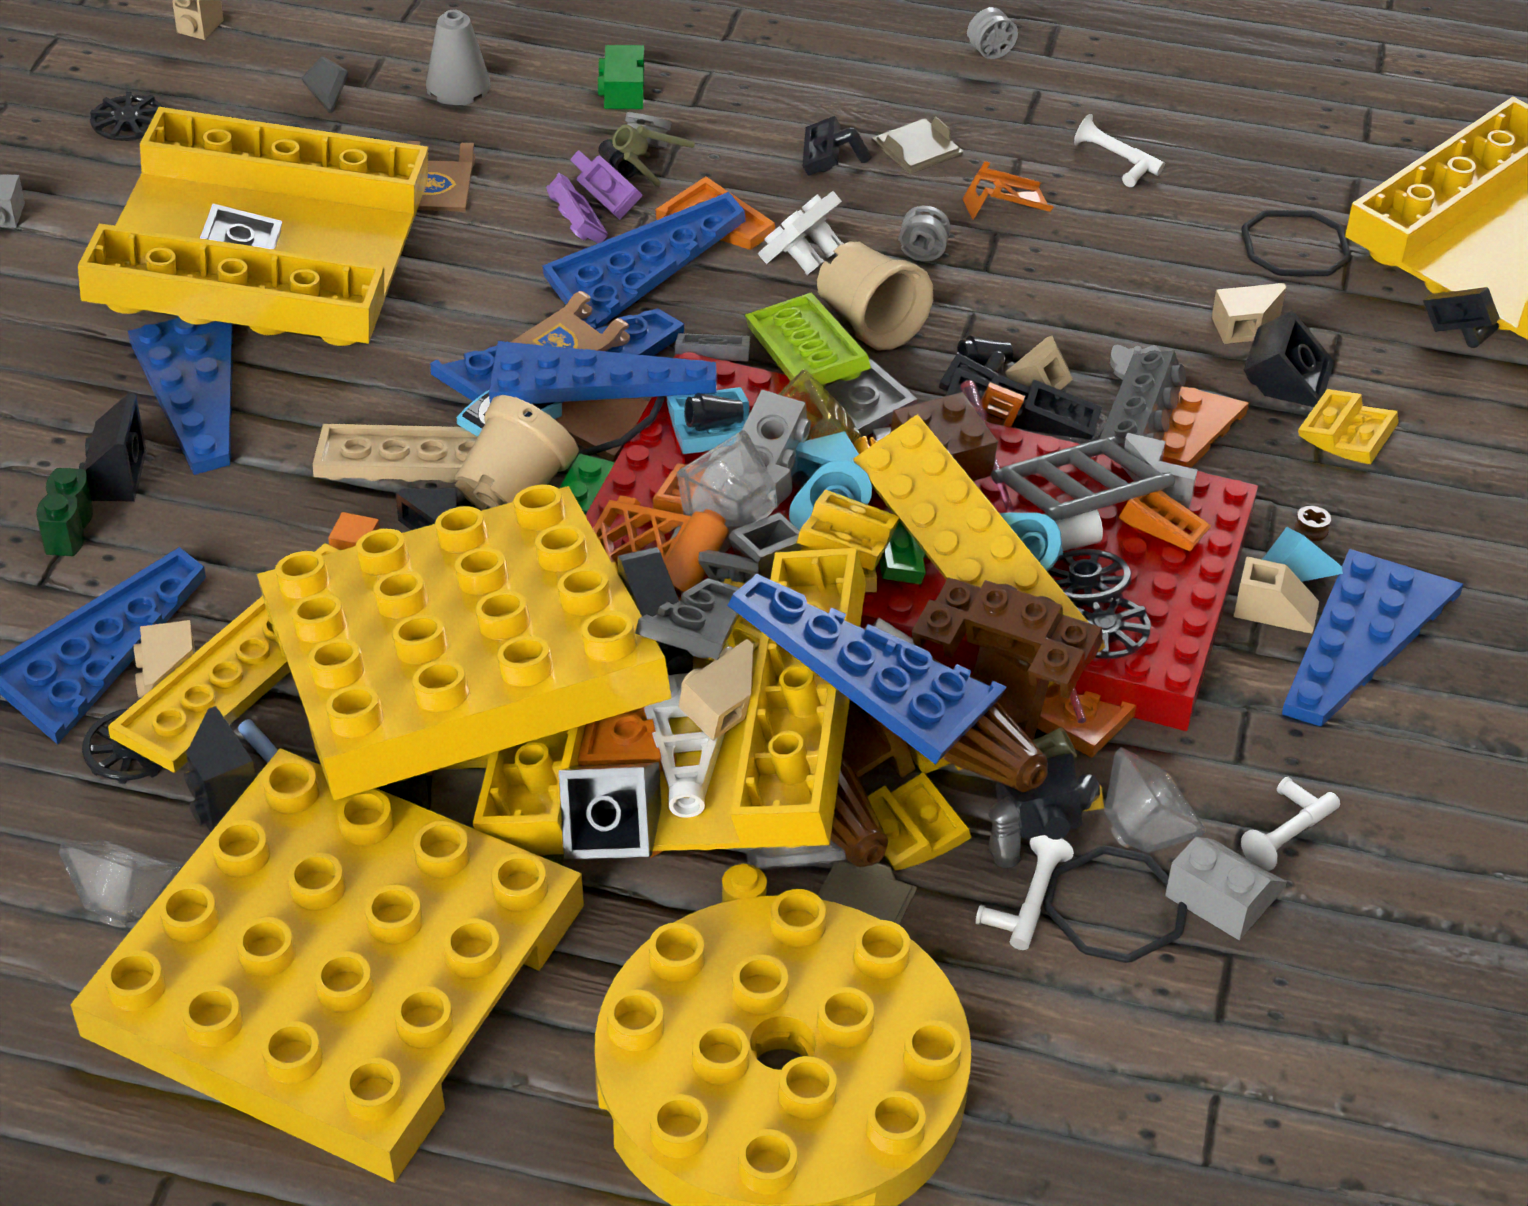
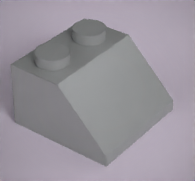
(1222, 886)

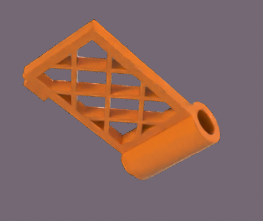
(697, 534)

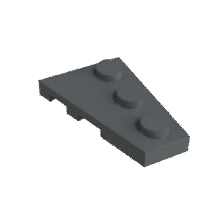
(695, 623)

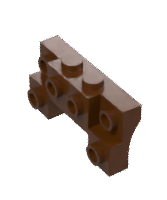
(1012, 625)

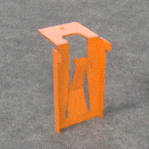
(1004, 180)

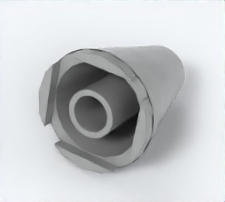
(456, 62)

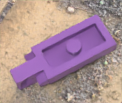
(606, 184)
(576, 209)

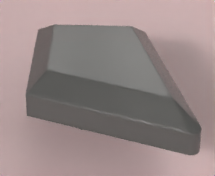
(326, 82)
(727, 566)

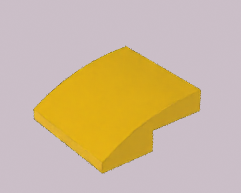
(1347, 427)
(846, 523)
(917, 822)

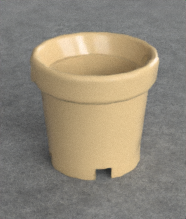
(876, 294)
(513, 453)

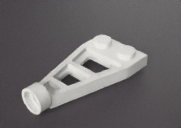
(685, 780)

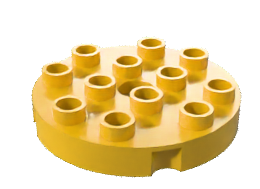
(841, 1125)

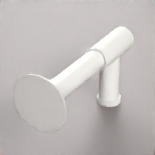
(1143, 162)
(1262, 847)
(1049, 854)

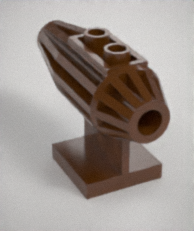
(1002, 738)
(854, 820)

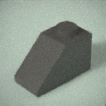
(763, 539)

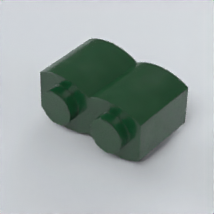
(65, 511)

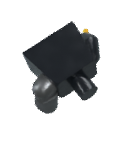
(1041, 811)

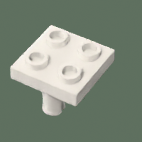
(801, 225)

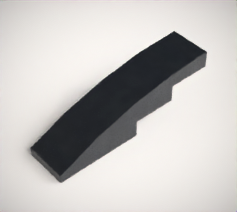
(1043, 408)

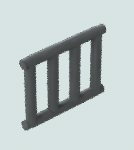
(1084, 499)

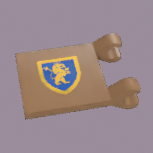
(448, 181)
(569, 331)

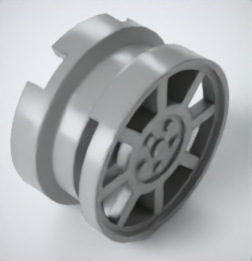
(990, 31)
(657, 125)
(924, 235)

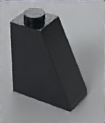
(651, 587)

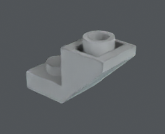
(1151, 452)

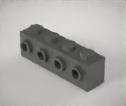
(1146, 396)

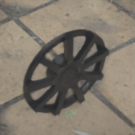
(126, 118)
(1090, 575)
(1112, 625)
(119, 752)

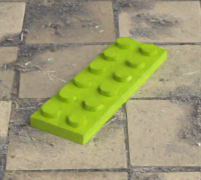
(807, 337)

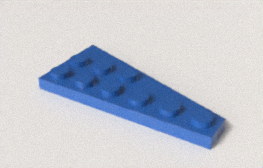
(639, 260)
(574, 374)
(193, 384)
(1364, 625)
(78, 658)
(877, 671)

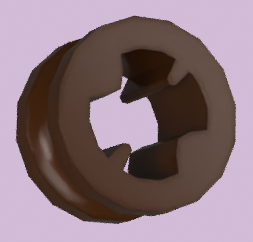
(1313, 522)

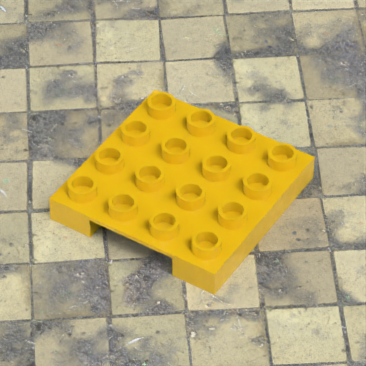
(1459, 214)
(339, 243)
(459, 639)
(773, 768)
(328, 961)

